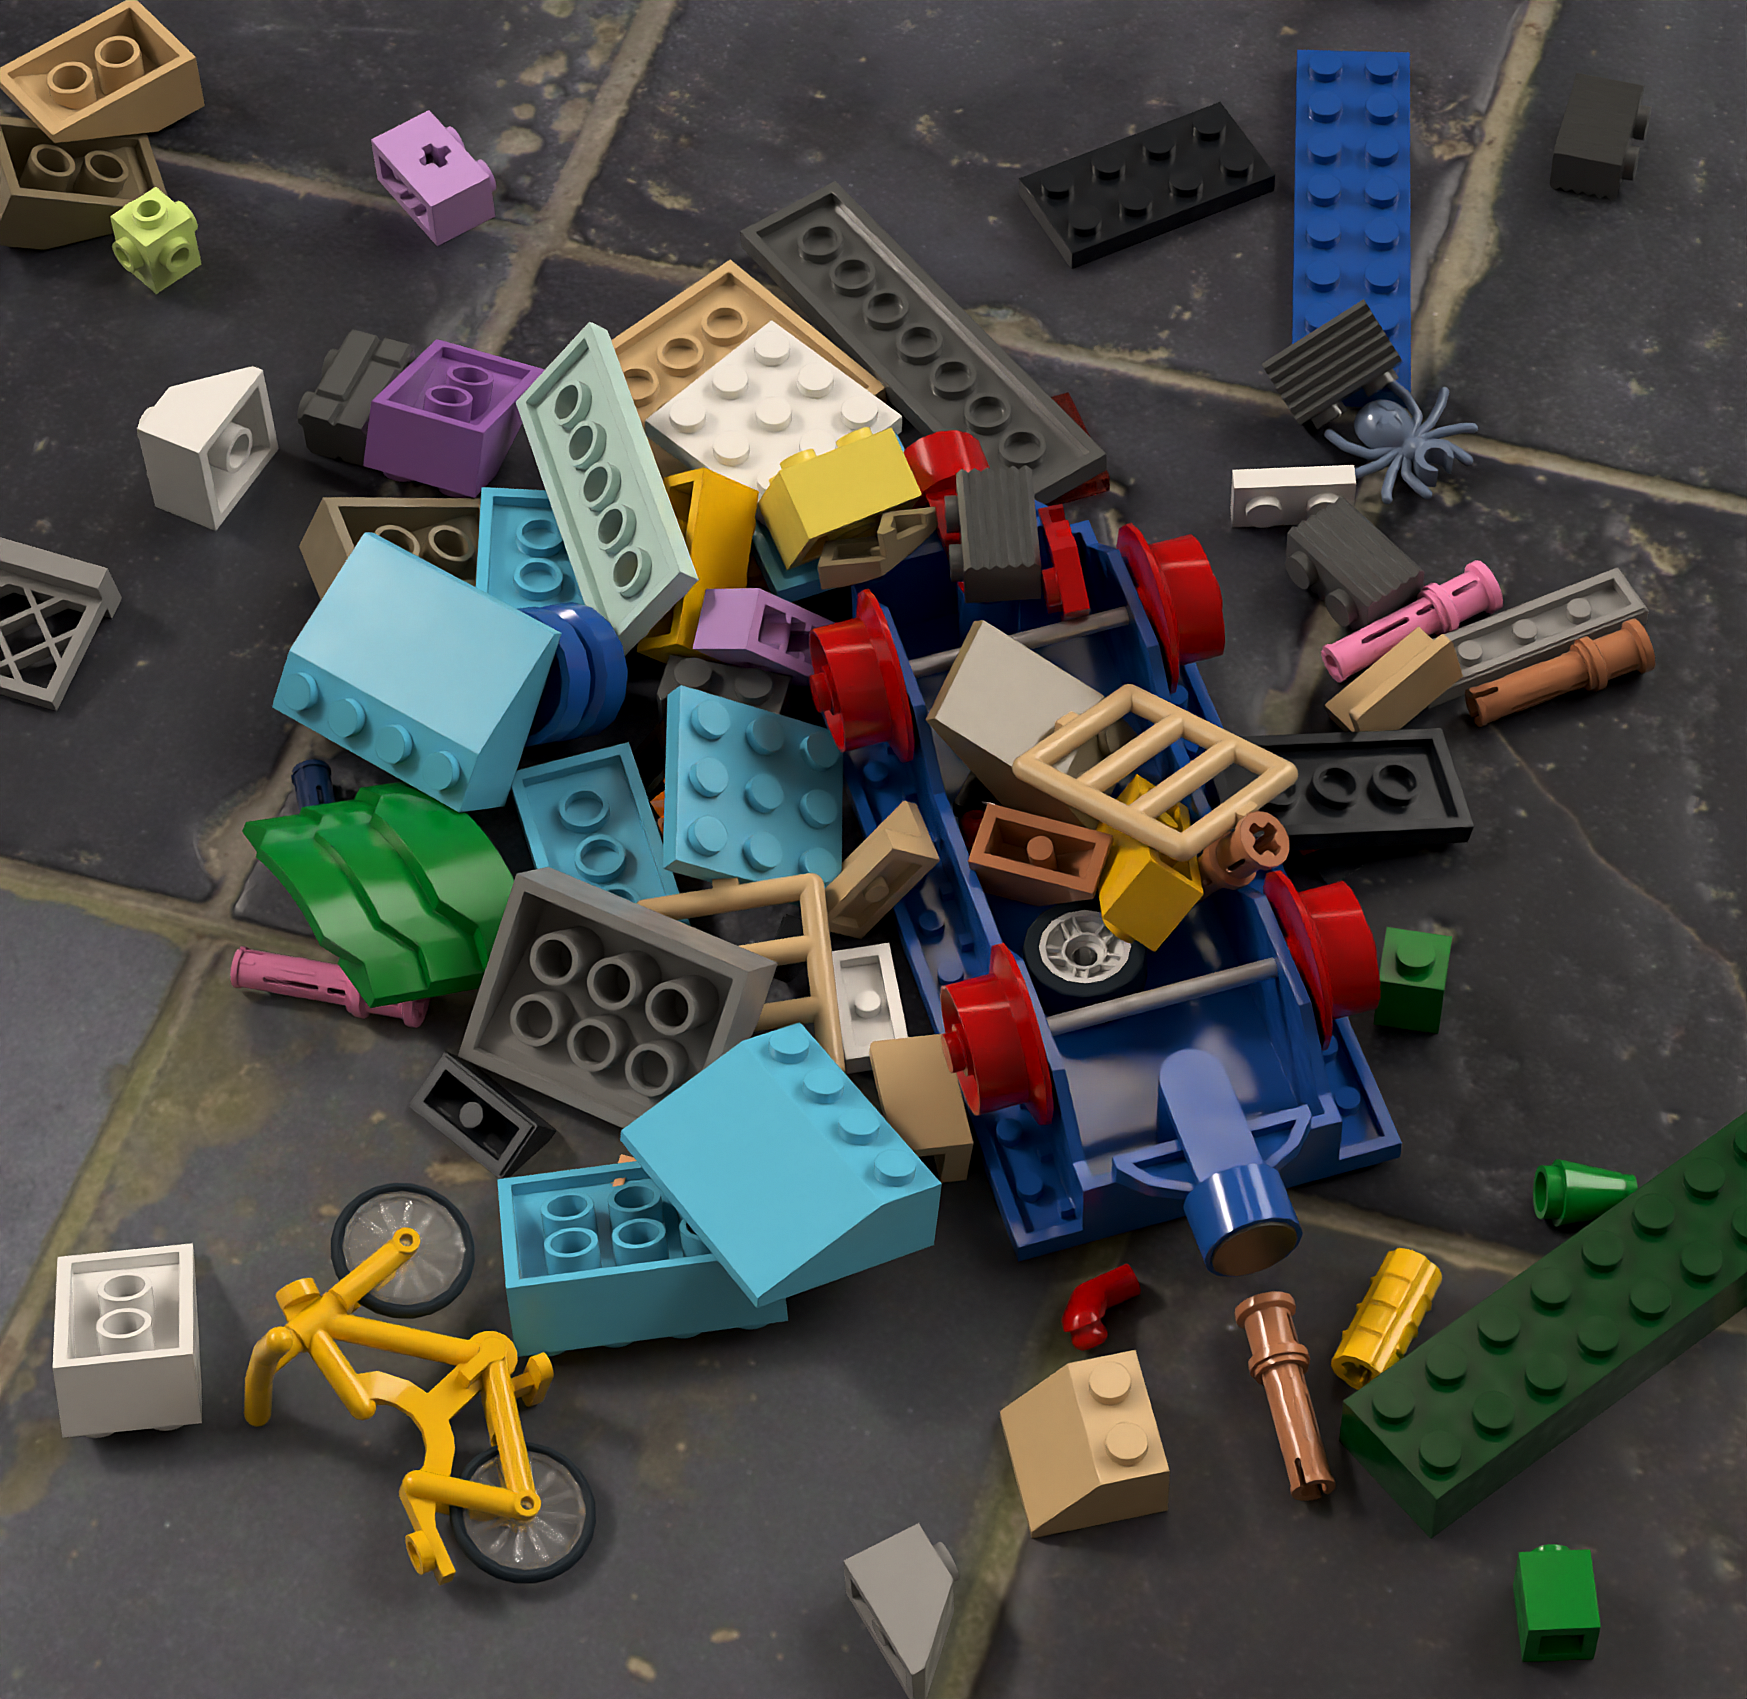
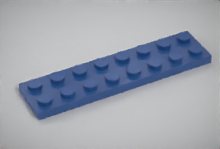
(1353, 196)

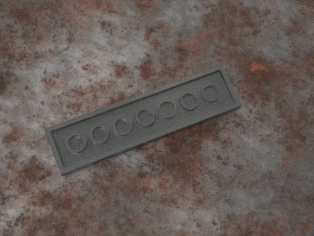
(917, 339)

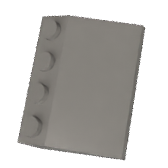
(607, 998)

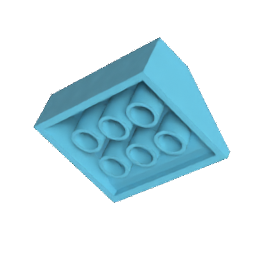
(420, 675)
(786, 1168)
(610, 1264)

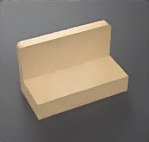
(1397, 685)
(880, 872)
(923, 1101)

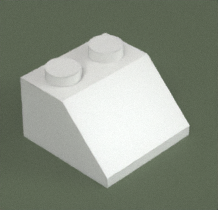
(208, 444)

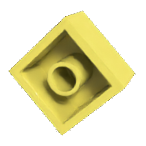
(836, 494)

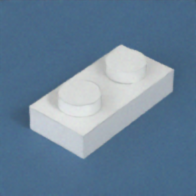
(1287, 494)
(867, 1002)

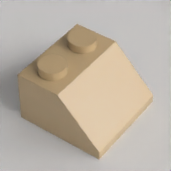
(1087, 1447)

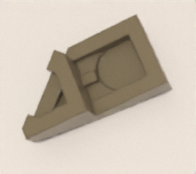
(867, 558)

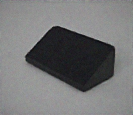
(480, 1116)

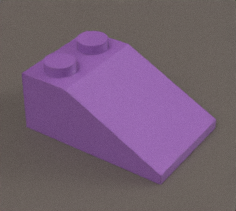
(448, 419)

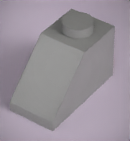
(905, 1603)

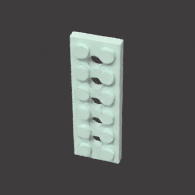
(606, 487)

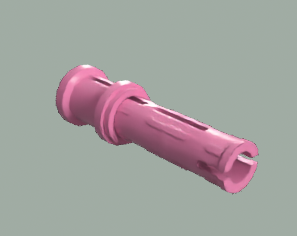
(1436, 611)
(313, 981)

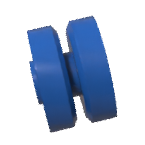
(585, 676)

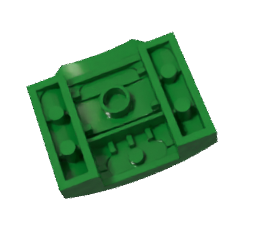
(392, 889)

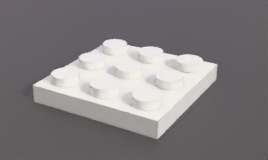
(764, 407)

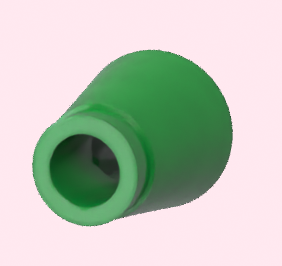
(1578, 1192)

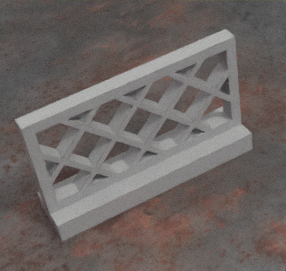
(61, 585)

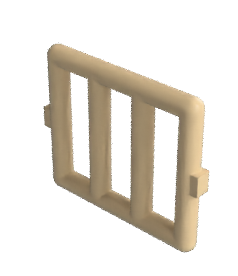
(1139, 817)
(812, 947)

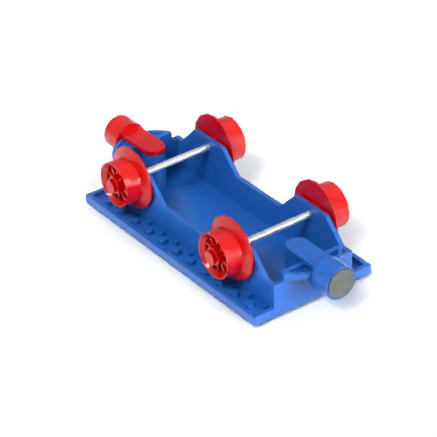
(1239, 1048)

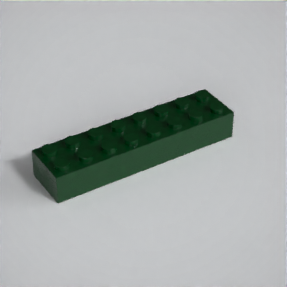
(1559, 1340)

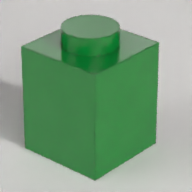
(1413, 980)
(1556, 1604)

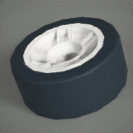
(1079, 960)

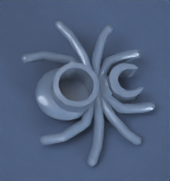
(1399, 441)

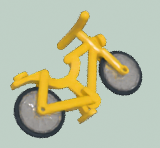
(404, 1256)

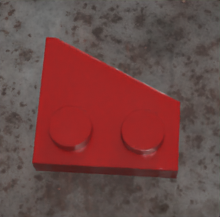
(1064, 581)

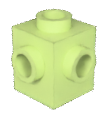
(156, 239)

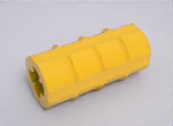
(1387, 1317)

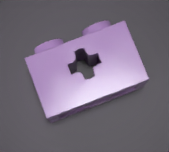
(434, 177)
(757, 632)

